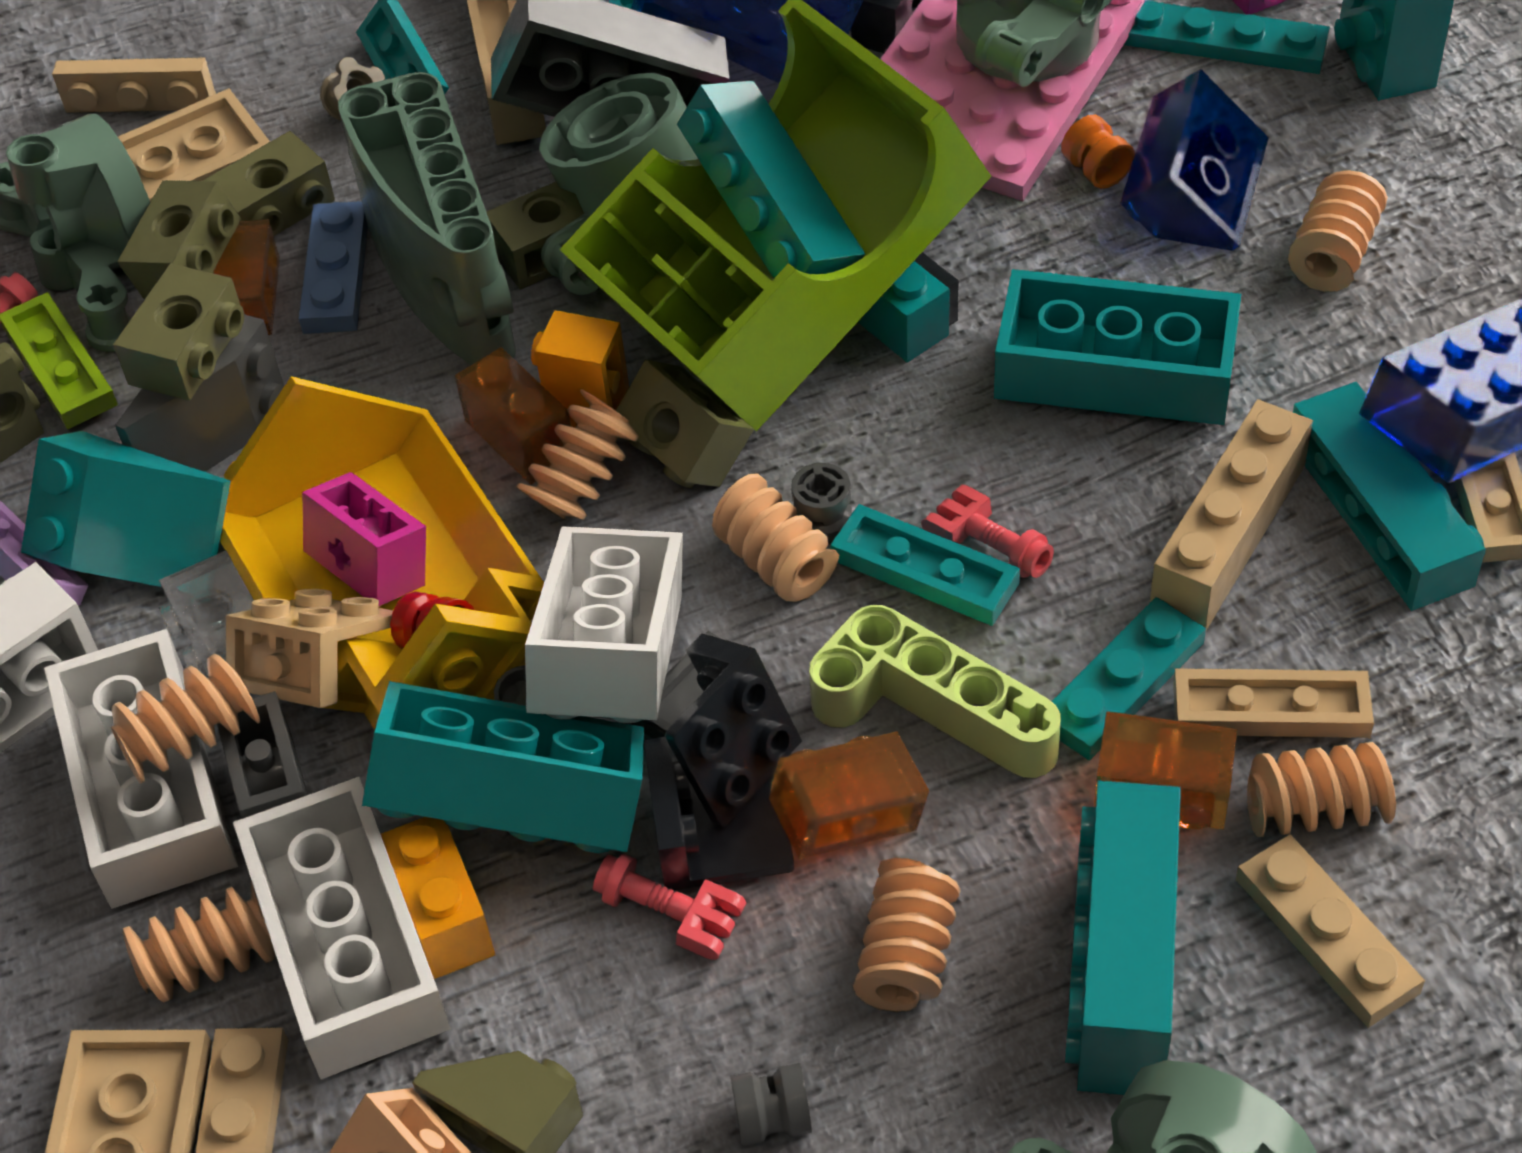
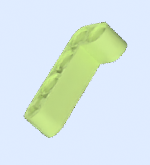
(1012, 728)

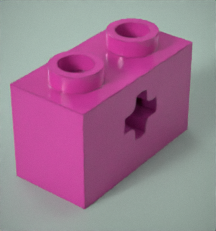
(364, 538)

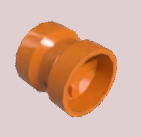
(1103, 156)

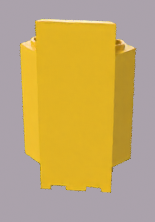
(470, 554)

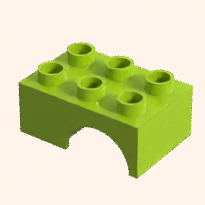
(694, 279)

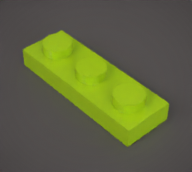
(58, 360)

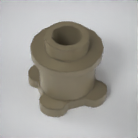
(348, 76)

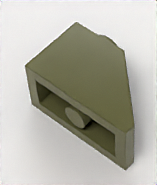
(504, 1102)

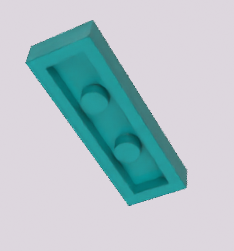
(395, 43)
(926, 564)
(1126, 673)

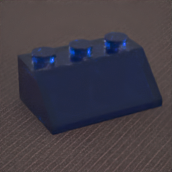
(1195, 166)

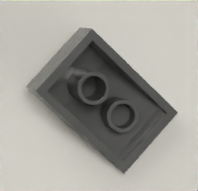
(220, 412)

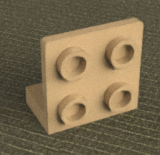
(294, 643)

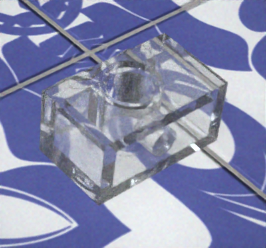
(199, 605)

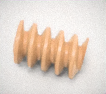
(1337, 230)
(579, 458)
(774, 539)
(181, 715)
(1320, 785)
(906, 935)
(199, 944)

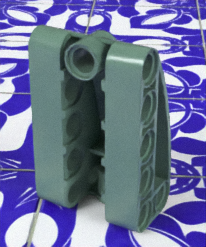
(428, 212)

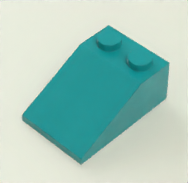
(120, 510)

